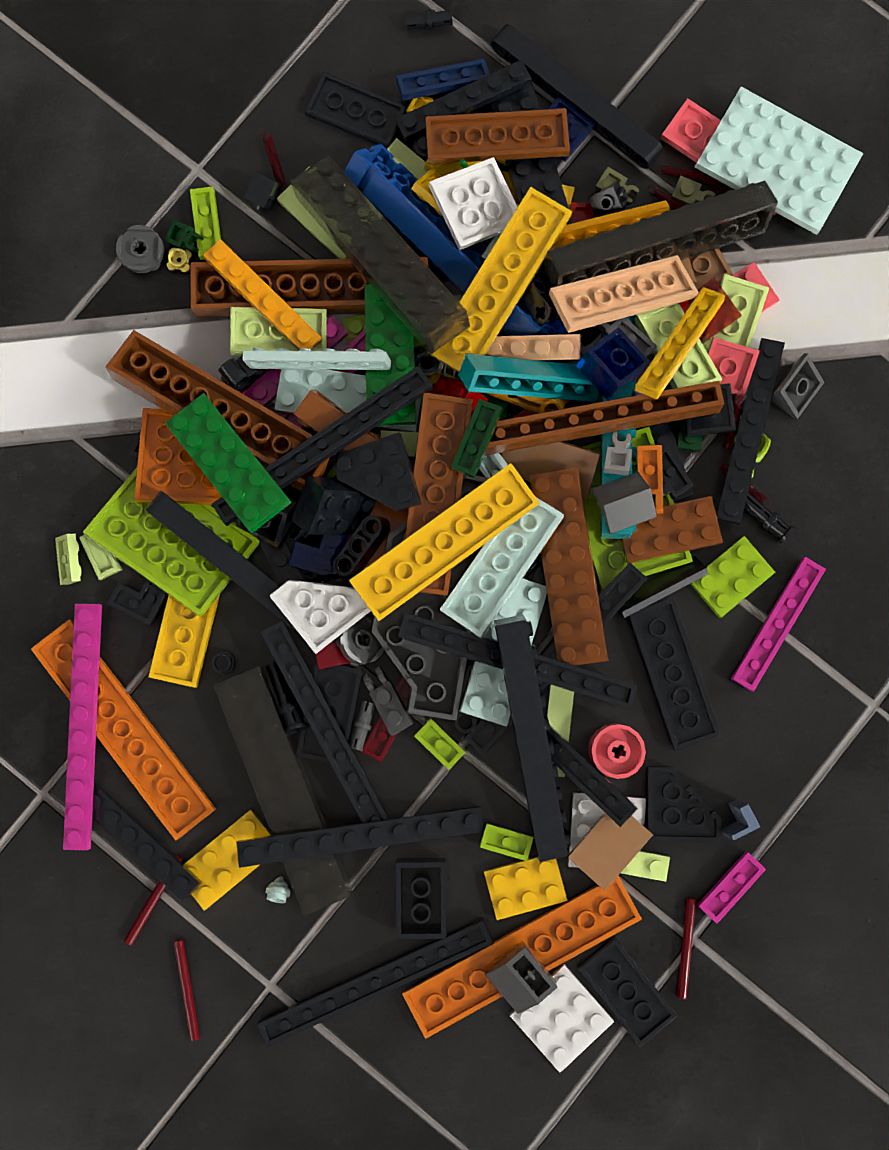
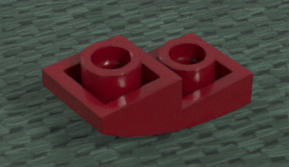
(331, 656)

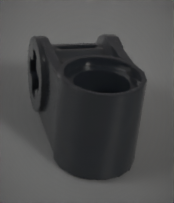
(538, 302)

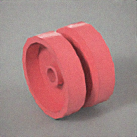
(630, 753)

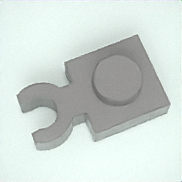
(618, 456)

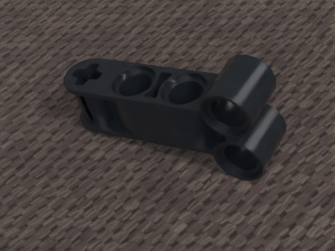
(238, 374)

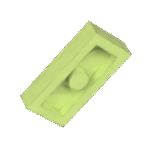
(67, 558)
(648, 866)

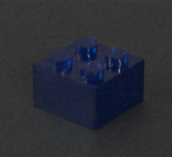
(613, 364)

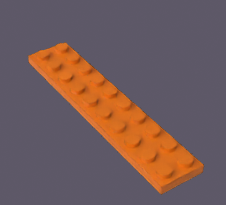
(131, 740)
(550, 937)

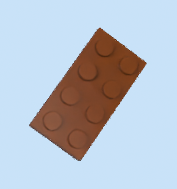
(677, 530)

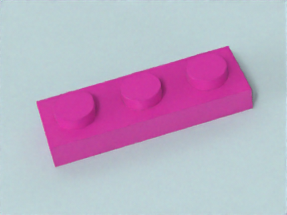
(731, 887)

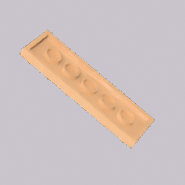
(622, 293)

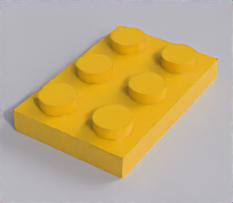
(524, 886)

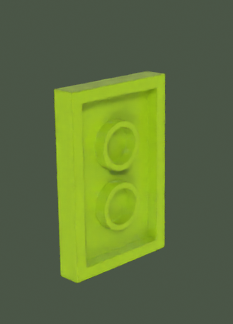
(732, 577)

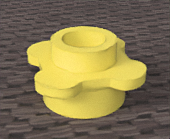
(174, 255)

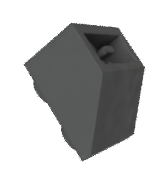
(521, 978)

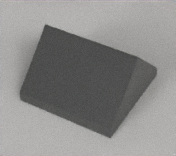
(797, 386)
(625, 502)

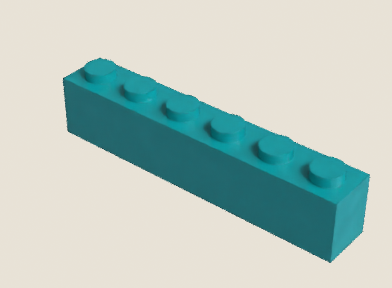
(525, 378)

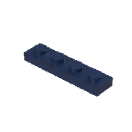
(440, 79)

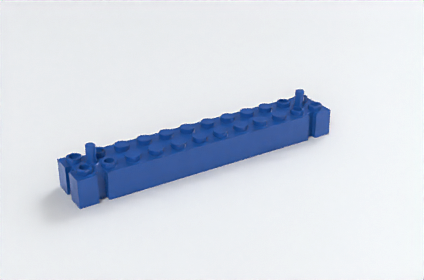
(390, 190)

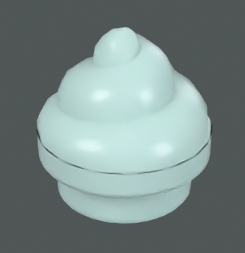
(278, 891)

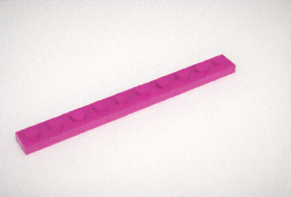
(82, 727)

